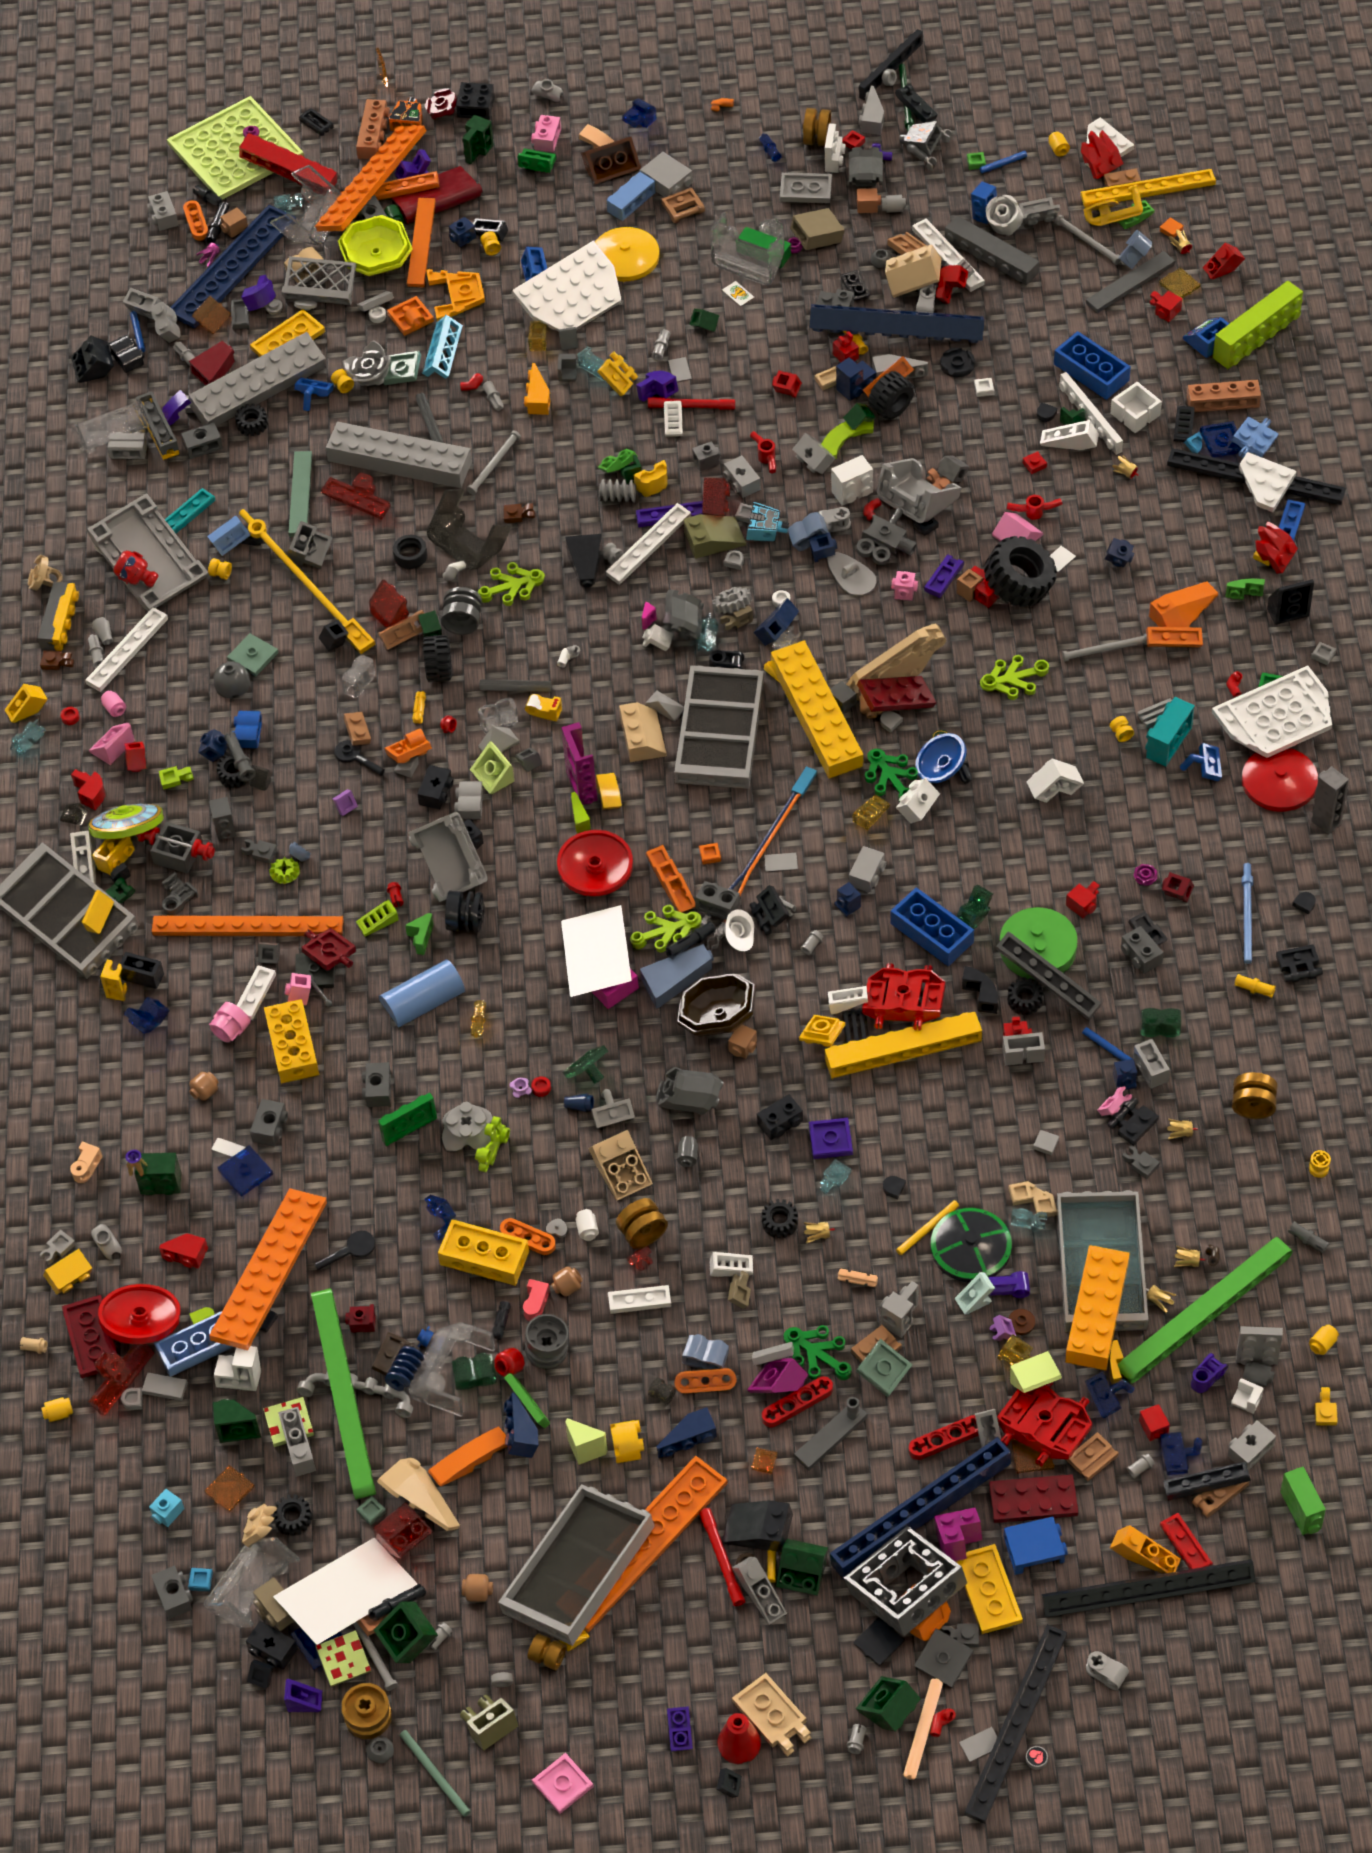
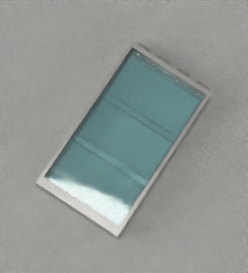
(1106, 1222)

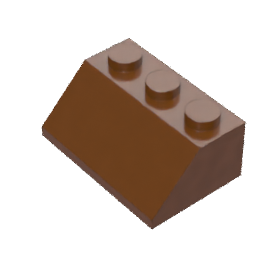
(611, 160)

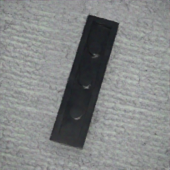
(1207, 1480)

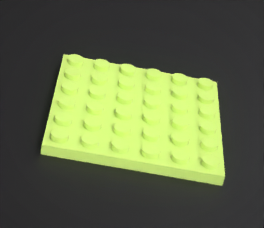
(214, 143)

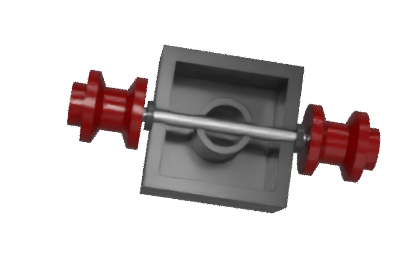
(176, 846)

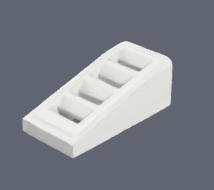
(673, 408)
(843, 999)
(723, 1258)

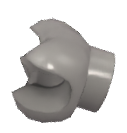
(547, 90)
(105, 1241)

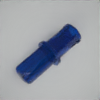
(770, 147)

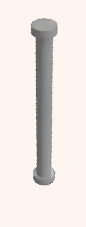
(1061, 221)
(514, 436)
(1104, 647)
(390, 1684)

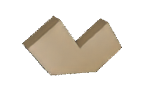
(1027, 1192)

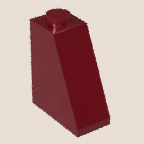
(212, 363)

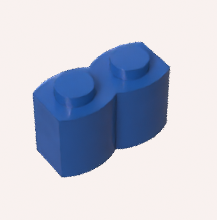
(248, 728)

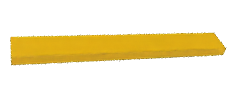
(1150, 187)

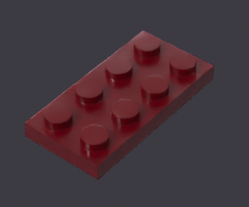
(896, 693)
(86, 1334)
(1033, 1498)

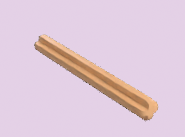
(923, 1729)

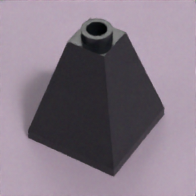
(585, 556)

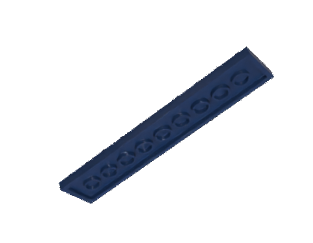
(230, 265)

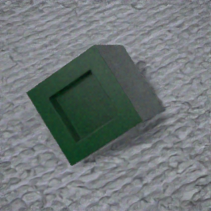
(704, 319)
(858, 414)
(1071, 417)
(628, 471)
(430, 624)

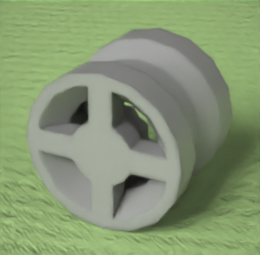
(611, 553)

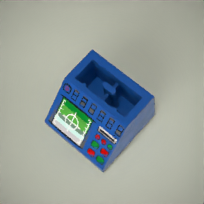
(1203, 336)

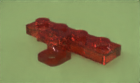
(358, 495)
(119, 1375)

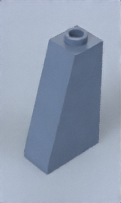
(671, 976)

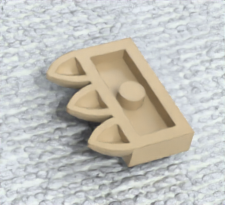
(257, 1524)

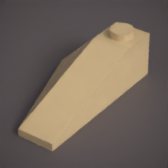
(415, 1485)

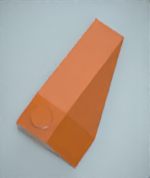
(1182, 606)

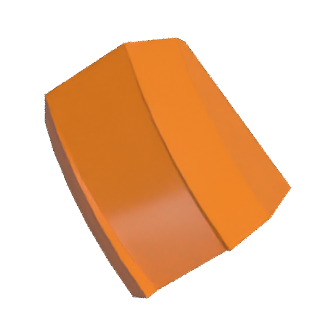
(934, 1621)

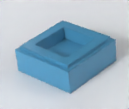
(200, 1579)

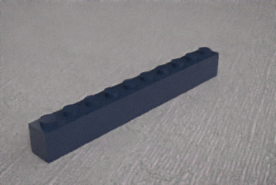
(896, 322)
(923, 1505)

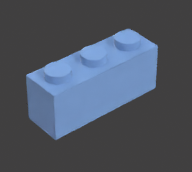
(630, 196)

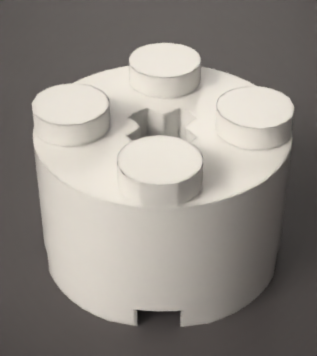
(1004, 214)

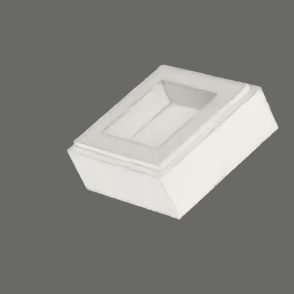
(984, 387)

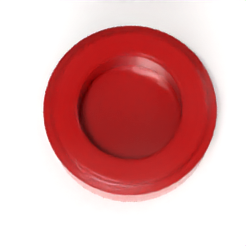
(70, 716)
(541, 1086)

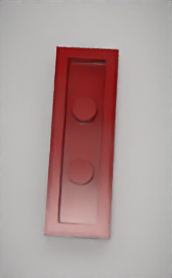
(1185, 1542)

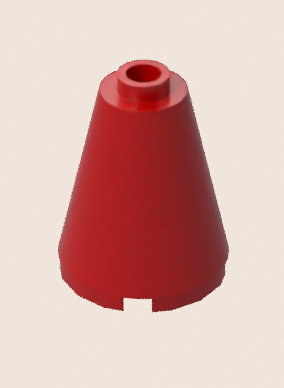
(739, 1740)

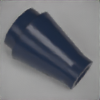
(580, 1102)

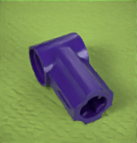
(1016, 1285)

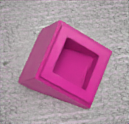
(648, 615)

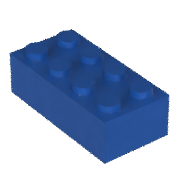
(1092, 365)
(932, 926)

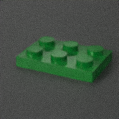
(407, 1119)

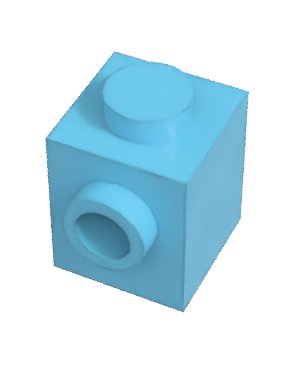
(166, 1508)

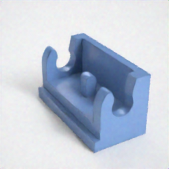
(229, 535)

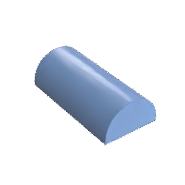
(422, 993)
(189, 1346)

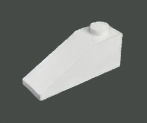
(1072, 436)
(82, 850)

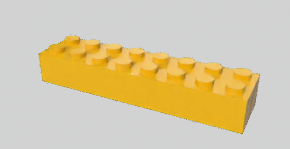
(816, 709)

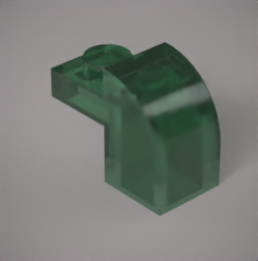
(976, 908)

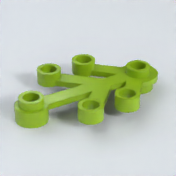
(531, 578)
(1013, 677)
(687, 923)
(487, 1155)

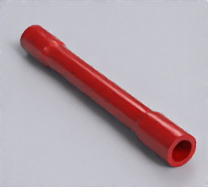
(723, 404)
(732, 1586)

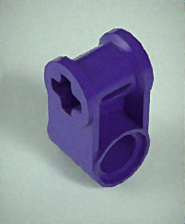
(1208, 1370)

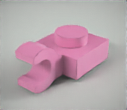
(1112, 1104)

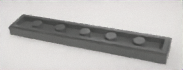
(1130, 282)

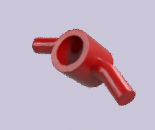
(766, 451)
(1034, 506)

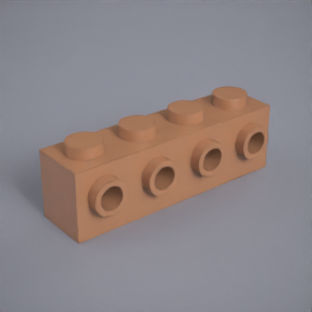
(372, 128)
(1224, 395)

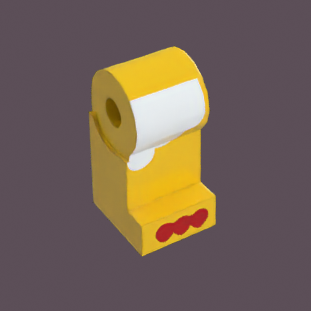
(544, 707)

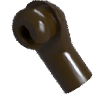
(1214, 1253)

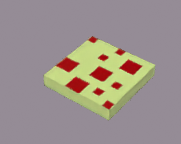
(274, 1422)
(343, 1658)

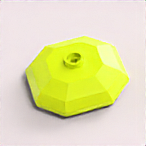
(375, 245)

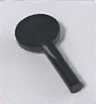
(347, 753)
(358, 1244)

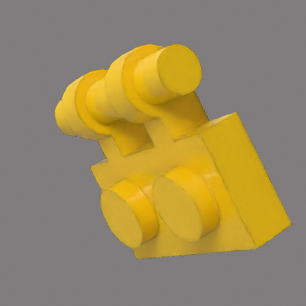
(614, 376)

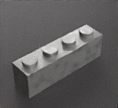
(1329, 800)

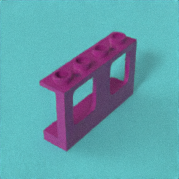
(579, 767)

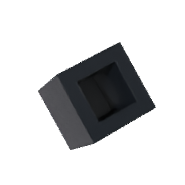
(333, 635)

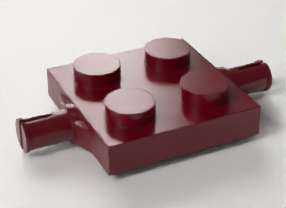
(328, 949)

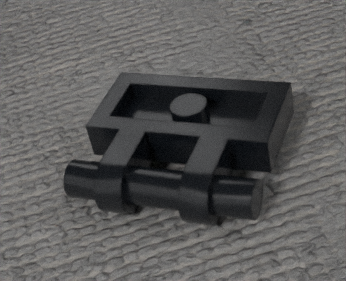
(772, 906)
(1299, 958)
(1137, 1125)

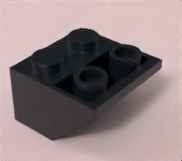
(92, 360)

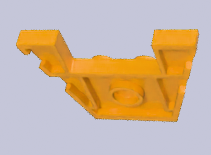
(464, 291)

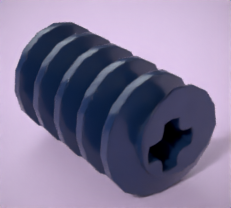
(404, 1368)

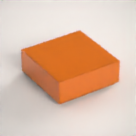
(1170, 226)
(710, 853)

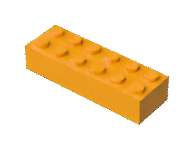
(1097, 1307)

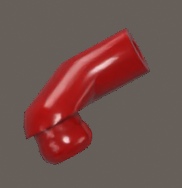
(473, 383)
(870, 507)
(1233, 683)
(941, 1719)

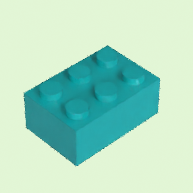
(1169, 731)

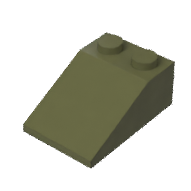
(712, 534)

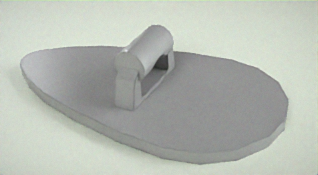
(851, 575)

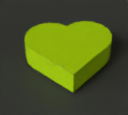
(201, 1314)

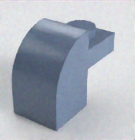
(1137, 247)

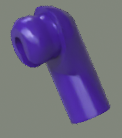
(886, 155)

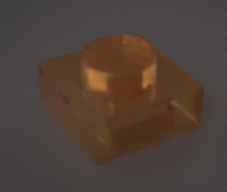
(764, 1460)

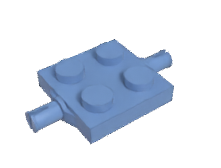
(1254, 437)

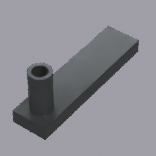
(831, 1434)

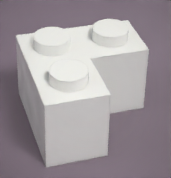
(1054, 777)
(238, 1371)

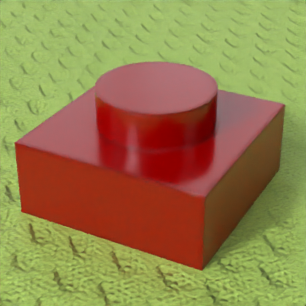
(853, 140)
(1034, 462)

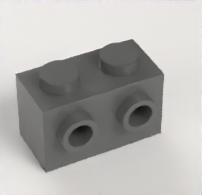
(1141, 950)

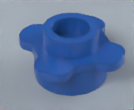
(425, 1337)

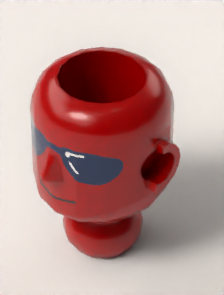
(133, 568)

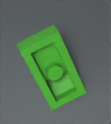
(421, 931)

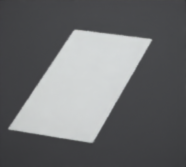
(596, 951)
(344, 1590)

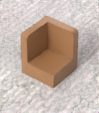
(966, 584)

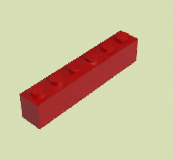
(279, 159)

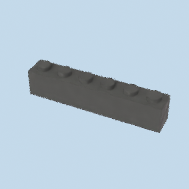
(991, 250)
(1048, 976)

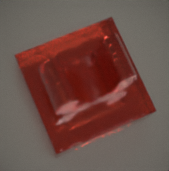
(640, 1255)

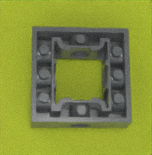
(907, 1548)

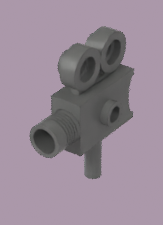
(887, 538)

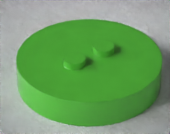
(1045, 933)

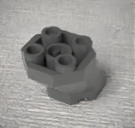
(865, 167)
(683, 614)
(689, 1091)

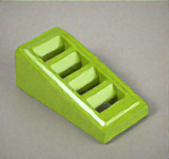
(581, 819)
(380, 910)

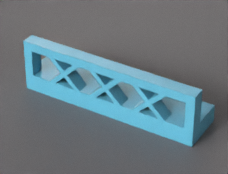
(439, 343)

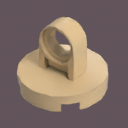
(41, 572)

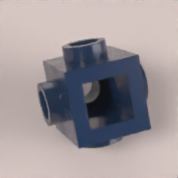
(462, 232)
(1119, 552)
(212, 745)

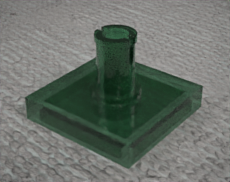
(586, 1064)

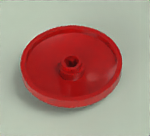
(1280, 781)
(595, 863)
(139, 1314)

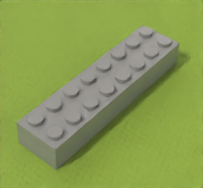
(257, 380)
(399, 454)

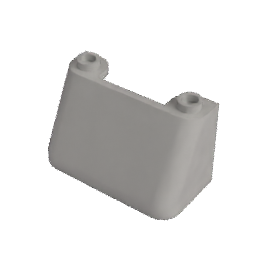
(904, 488)
(449, 855)

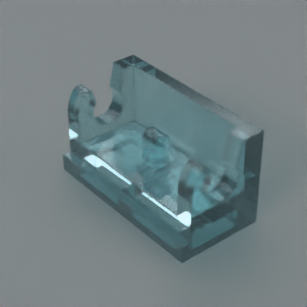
(590, 362)

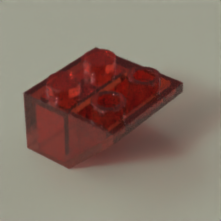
(388, 605)
(401, 1531)

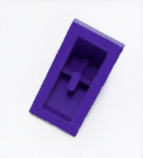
(302, 1697)

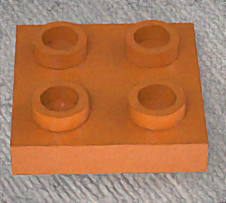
(410, 315)
(413, 745)

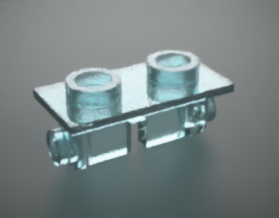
(709, 627)
(32, 732)

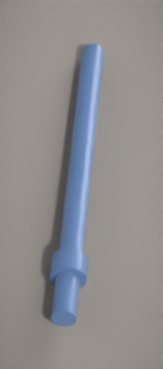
(1247, 882)

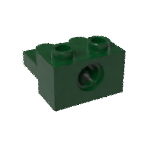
(477, 138)

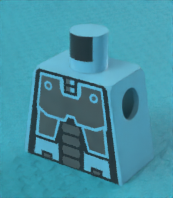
(765, 523)

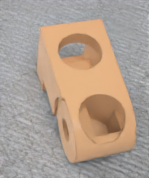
(86, 1163)

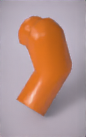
(723, 102)

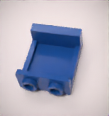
(1034, 1543)

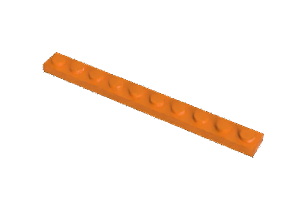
(244, 925)

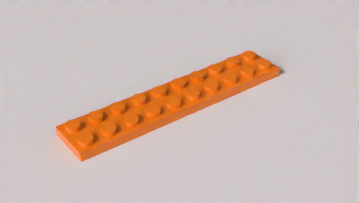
(370, 178)
(268, 1269)
(671, 1514)

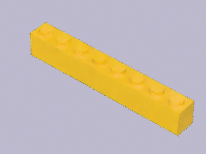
(903, 1044)

